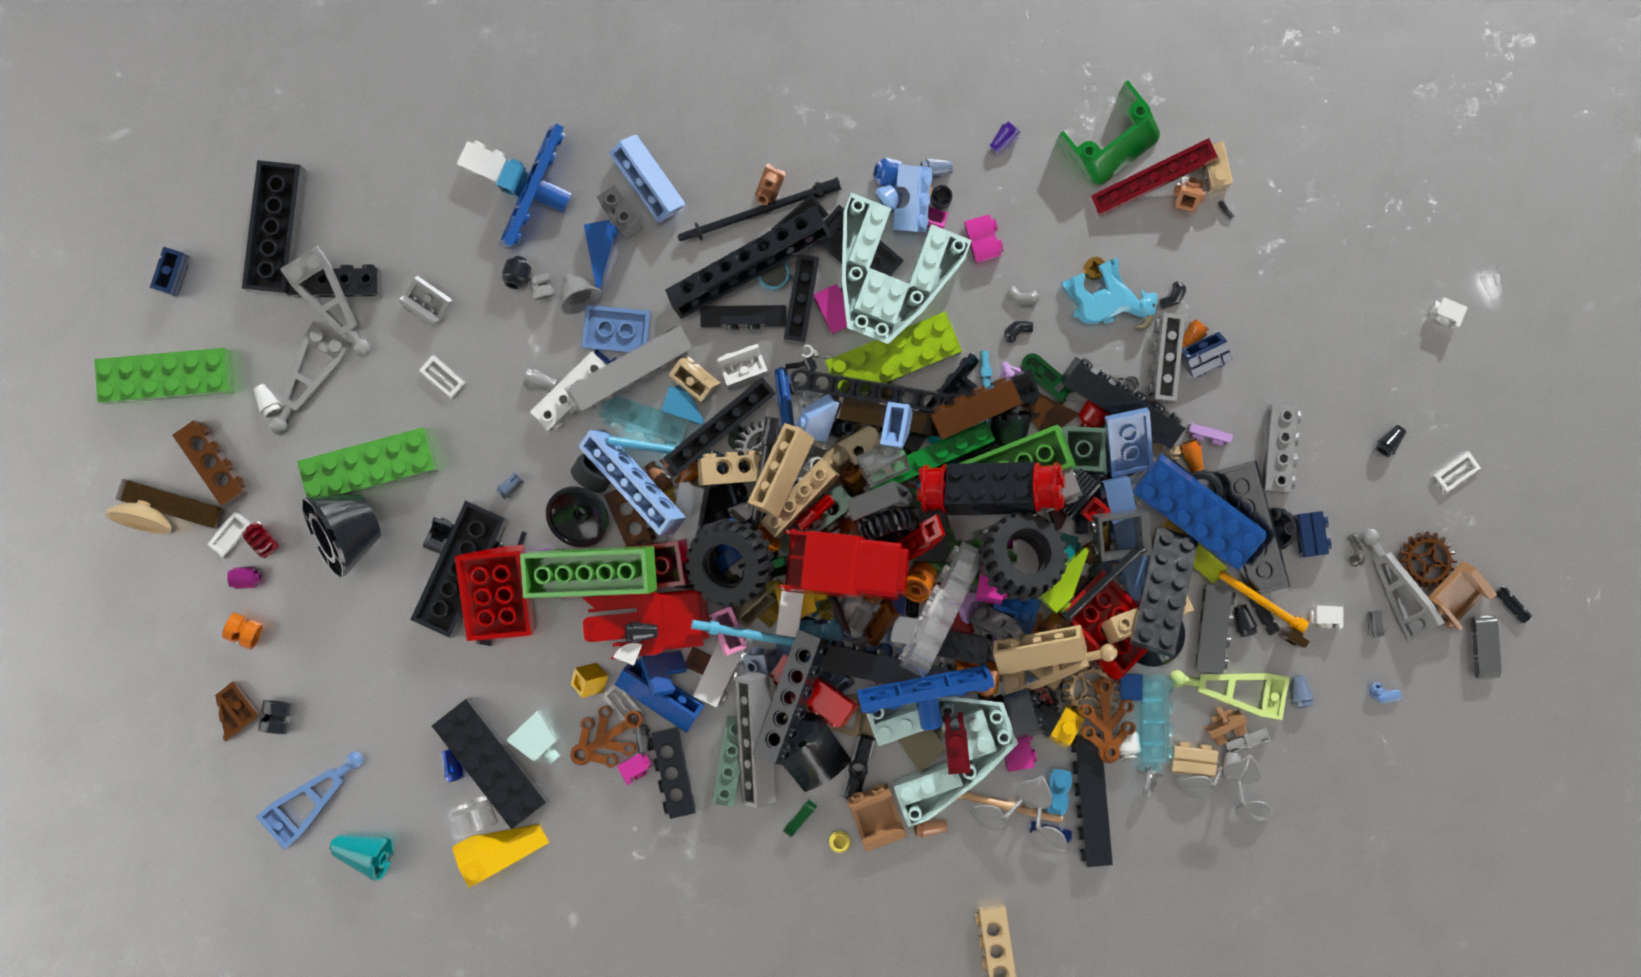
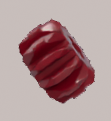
(260, 539)

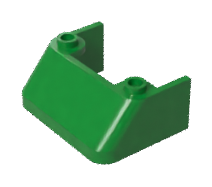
(1104, 164)

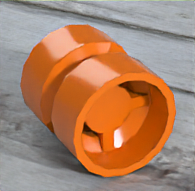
(920, 581)
(241, 630)

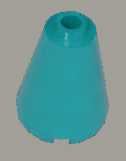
(364, 854)

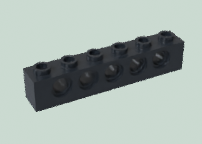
(781, 704)

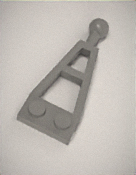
(305, 267)
(324, 341)
(1419, 622)

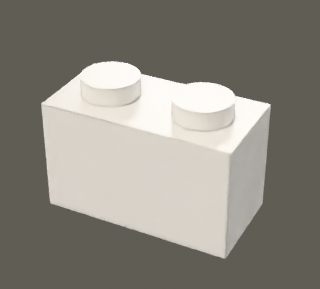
(481, 161)

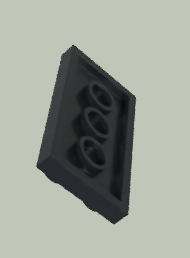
(884, 259)

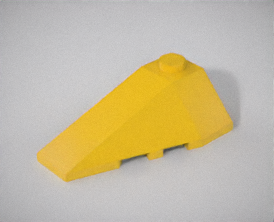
(491, 852)

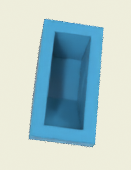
(681, 404)

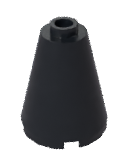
(1010, 426)

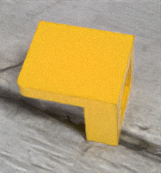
(589, 680)

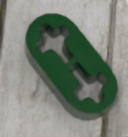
(799, 818)

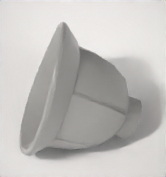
(577, 294)

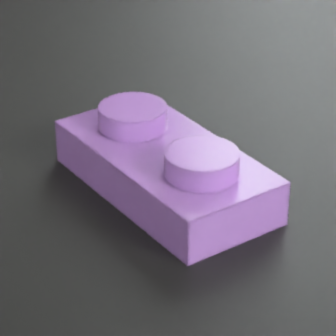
(1200, 432)

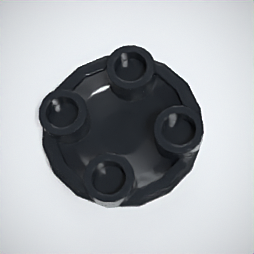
(1285, 526)

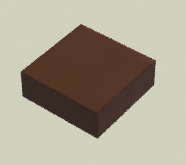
(698, 660)

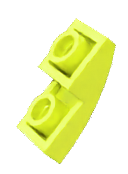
(1208, 564)

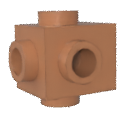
(1189, 193)

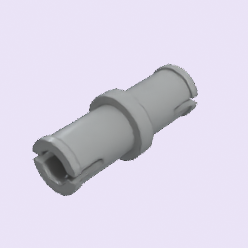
(1247, 740)

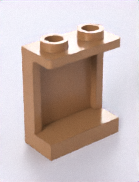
(1460, 593)
(876, 817)

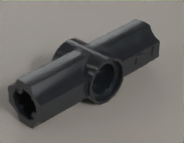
(861, 755)

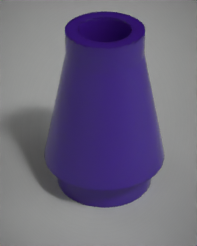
(1006, 135)

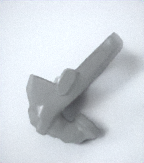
(1153, 774)

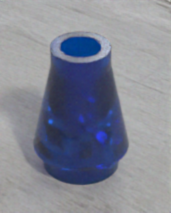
(451, 767)

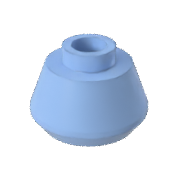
(889, 196)

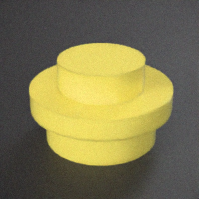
(839, 841)

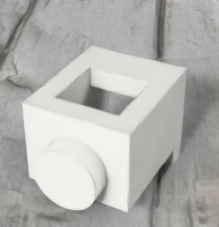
(1448, 312)
(1326, 616)

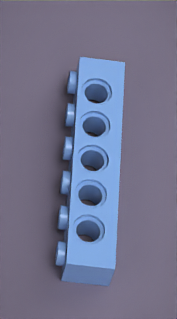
(632, 483)

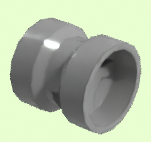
(541, 286)

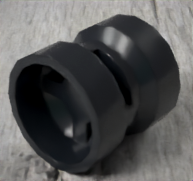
(940, 194)

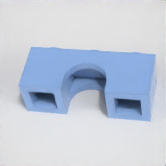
(915, 215)

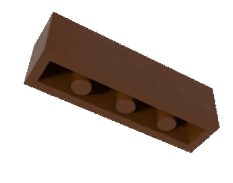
(975, 408)

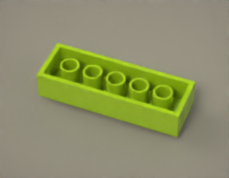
(906, 354)

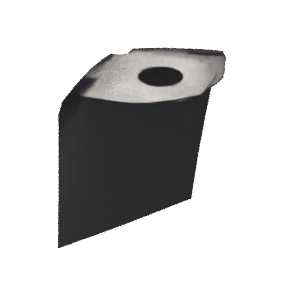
(820, 757)

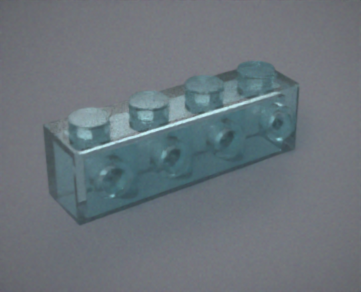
(644, 419)
(1155, 719)

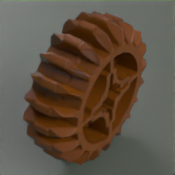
(1430, 553)

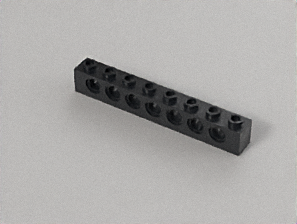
(748, 262)

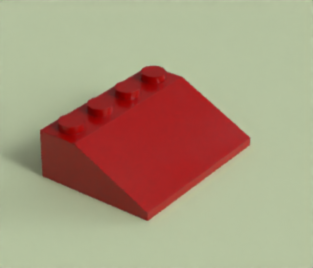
(494, 594)
(1106, 604)

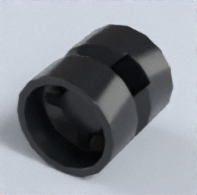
(274, 717)

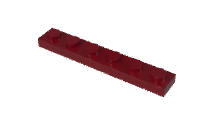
(1154, 177)

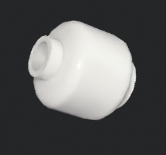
(1129, 747)

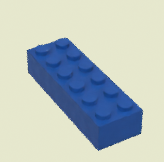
(1199, 512)

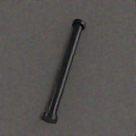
(1103, 582)

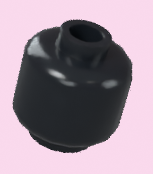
(516, 272)

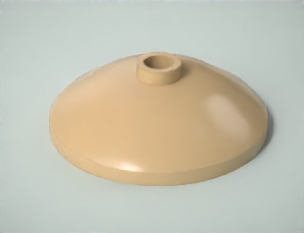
(139, 517)

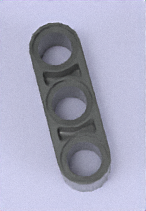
(1486, 647)

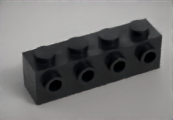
(353, 282)

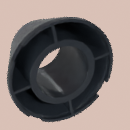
(342, 528)

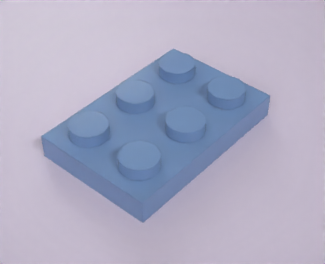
(615, 328)
(1129, 442)

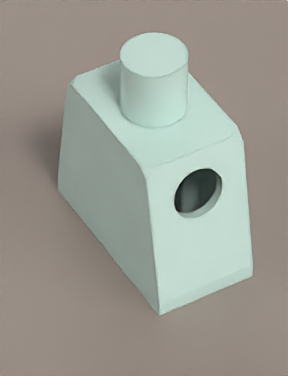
(535, 738)

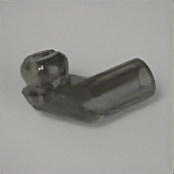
(1359, 550)

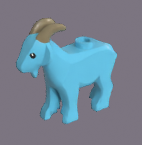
(1111, 300)

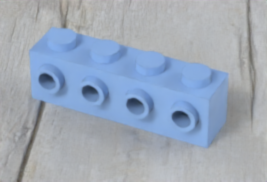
(647, 178)

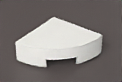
(628, 653)

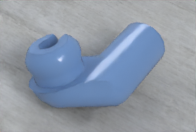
(1383, 695)

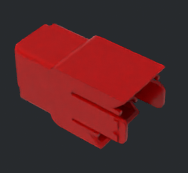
(845, 566)
(669, 610)

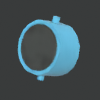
(775, 278)

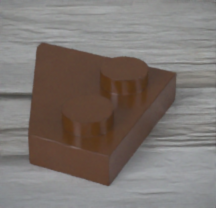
(1049, 413)
(234, 710)

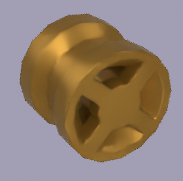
(1090, 270)

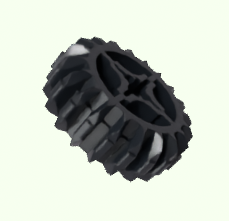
(890, 525)

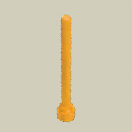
(1294, 622)

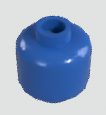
(886, 171)

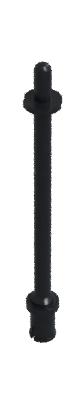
(817, 190)
(768, 440)

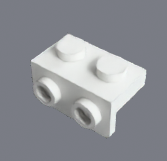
(742, 366)

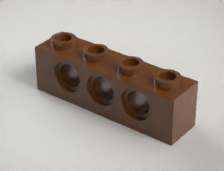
(187, 439)
(615, 502)

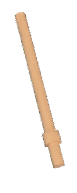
(1008, 805)

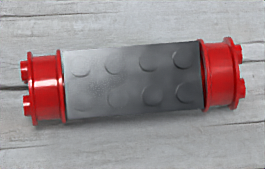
(991, 488)

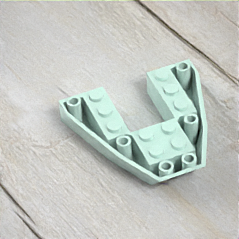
(877, 302)
(933, 789)

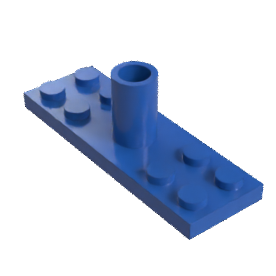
(536, 188)
(925, 693)

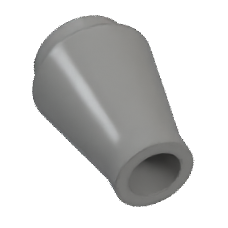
(538, 381)

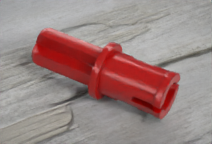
(814, 512)

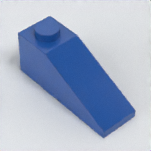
(601, 245)

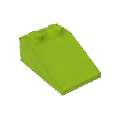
(1059, 595)

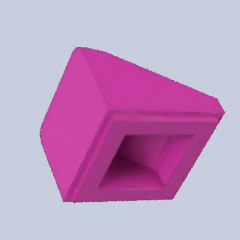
(936, 218)

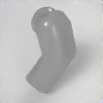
(1024, 299)

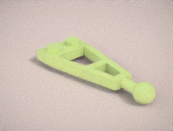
(1273, 696)

